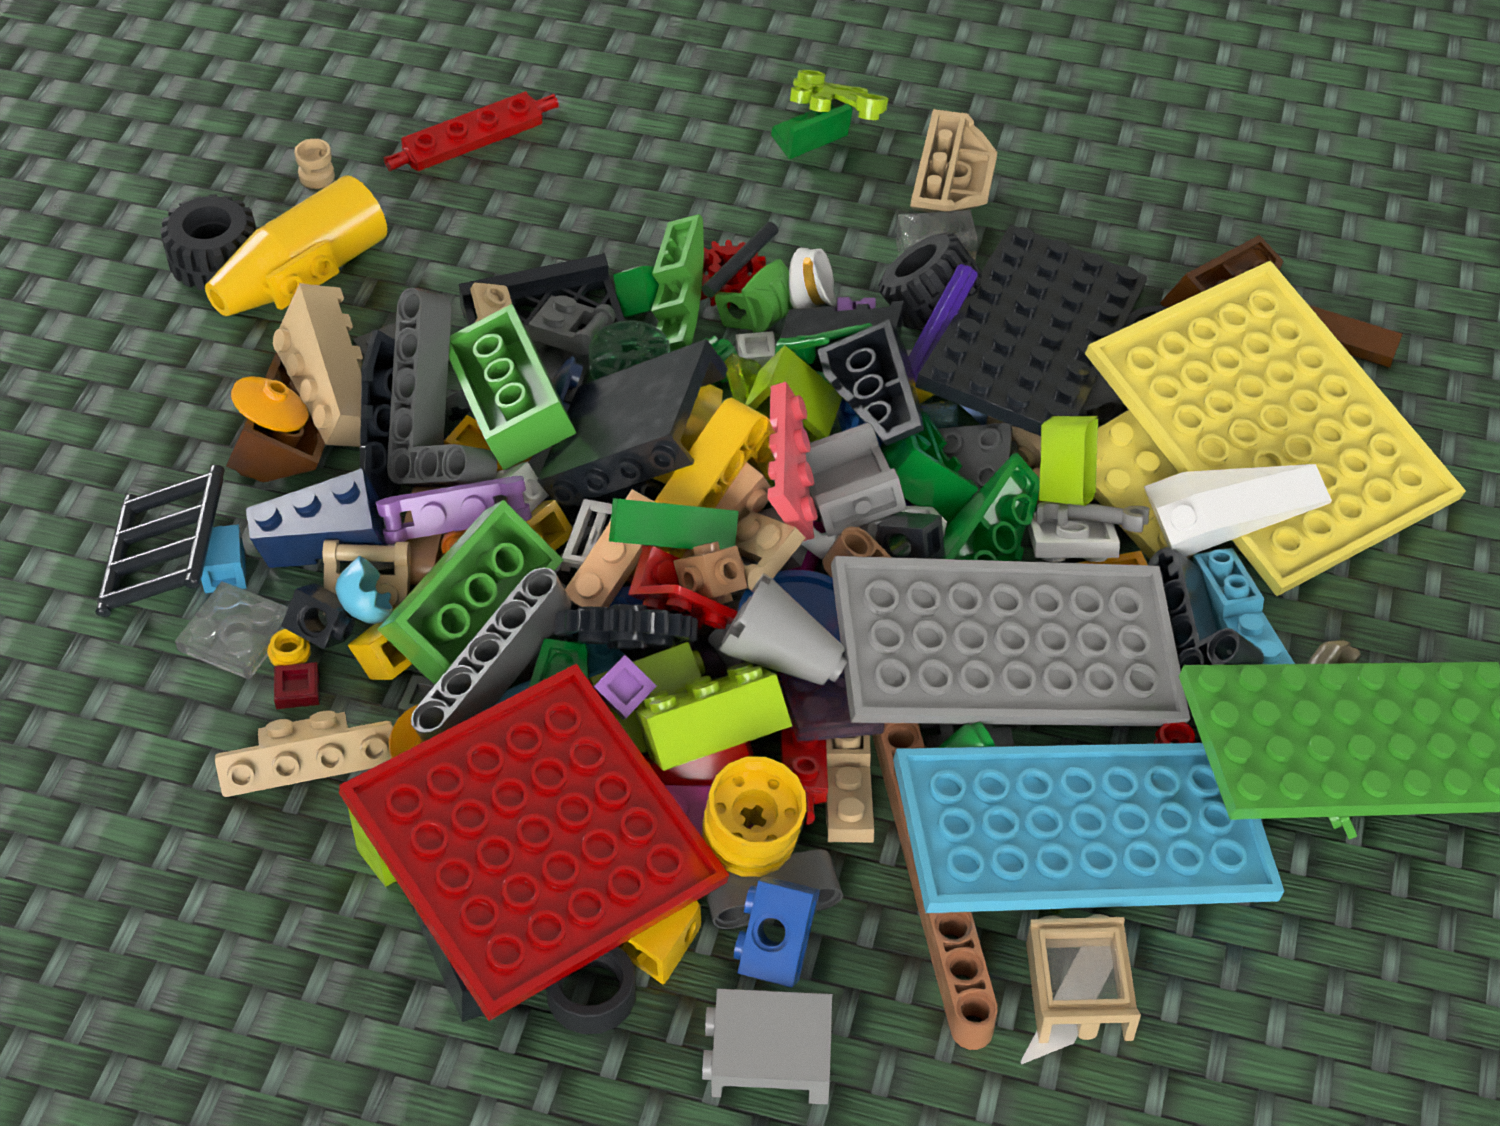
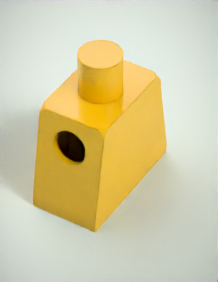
(665, 943)

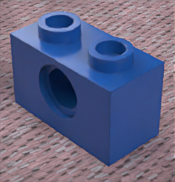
(795, 909)

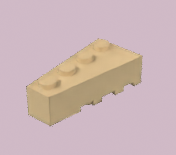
(323, 362)

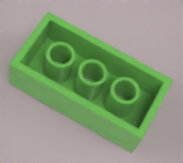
(508, 387)
(466, 589)

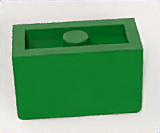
(812, 130)

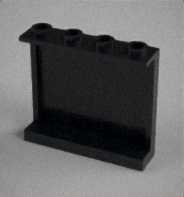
(630, 425)

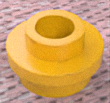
(287, 641)

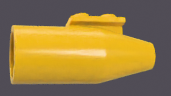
(299, 247)

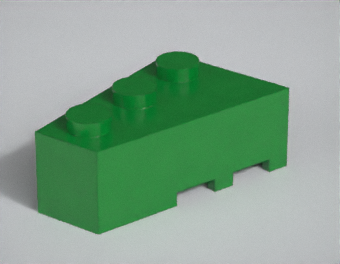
(927, 473)

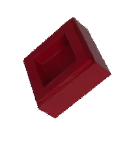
(296, 685)

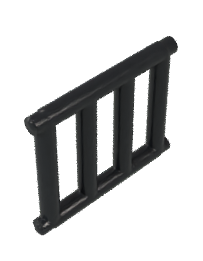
(194, 546)

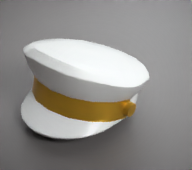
(811, 279)

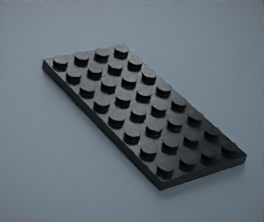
(1027, 329)

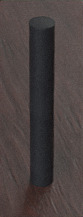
(739, 260)

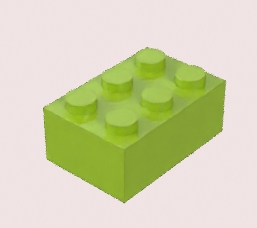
(712, 715)

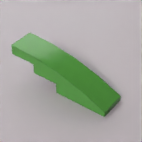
(680, 280)

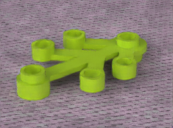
(814, 90)

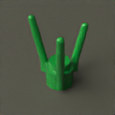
(805, 345)

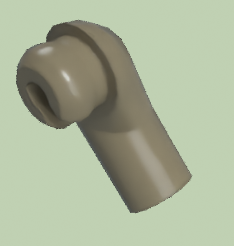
(1335, 653)

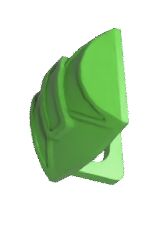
(763, 298)

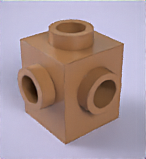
(712, 572)

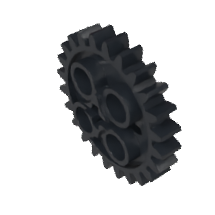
(626, 626)

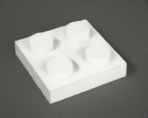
(1077, 539)

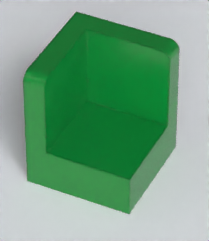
(636, 290)

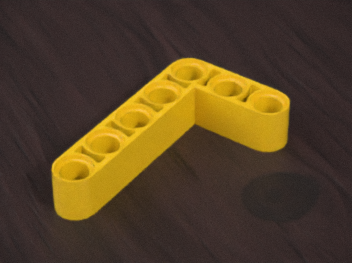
(725, 445)

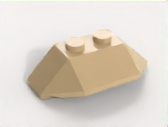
(954, 165)

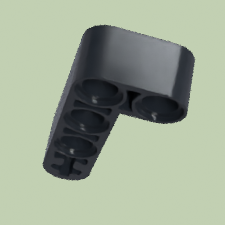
(1193, 620)

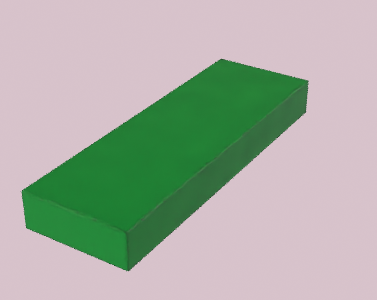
(671, 524)

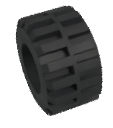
(204, 236)
(923, 274)

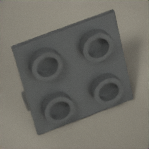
(979, 449)

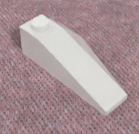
(1221, 505)

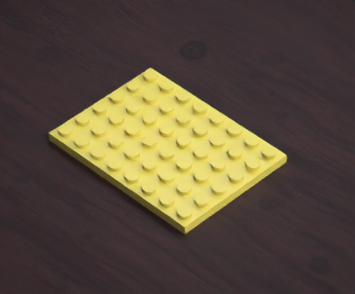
(1264, 383)

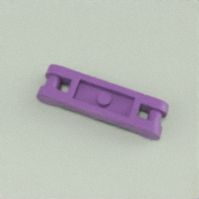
(448, 508)

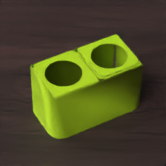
(1068, 459)

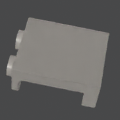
(852, 480)
(770, 1041)

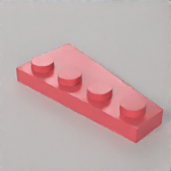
(790, 469)

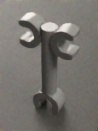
(1131, 518)

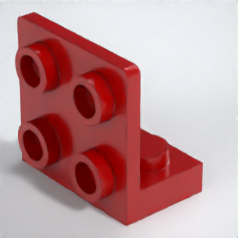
(659, 589)

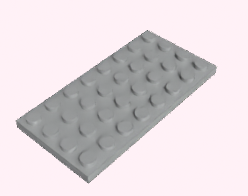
(1006, 642)

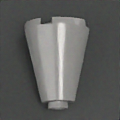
(783, 636)

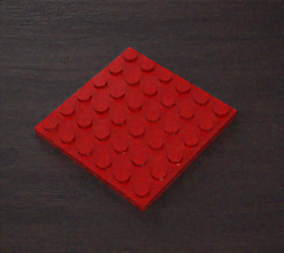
(532, 839)

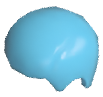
(359, 595)

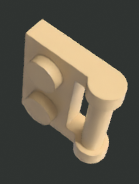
(766, 542)
(396, 584)

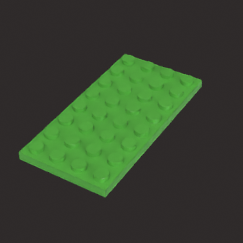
(1350, 737)

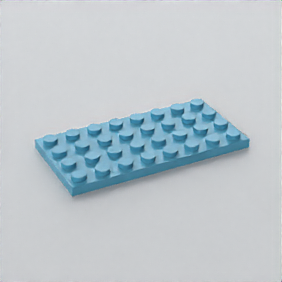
(1077, 829)

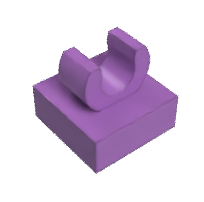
(624, 687)

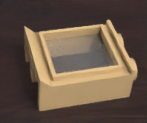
(1081, 975)

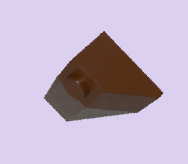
(1222, 268)
(276, 454)

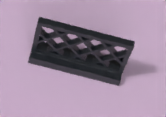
(538, 284)

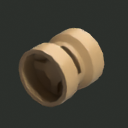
(314, 163)

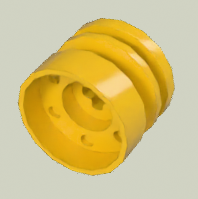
(760, 794)

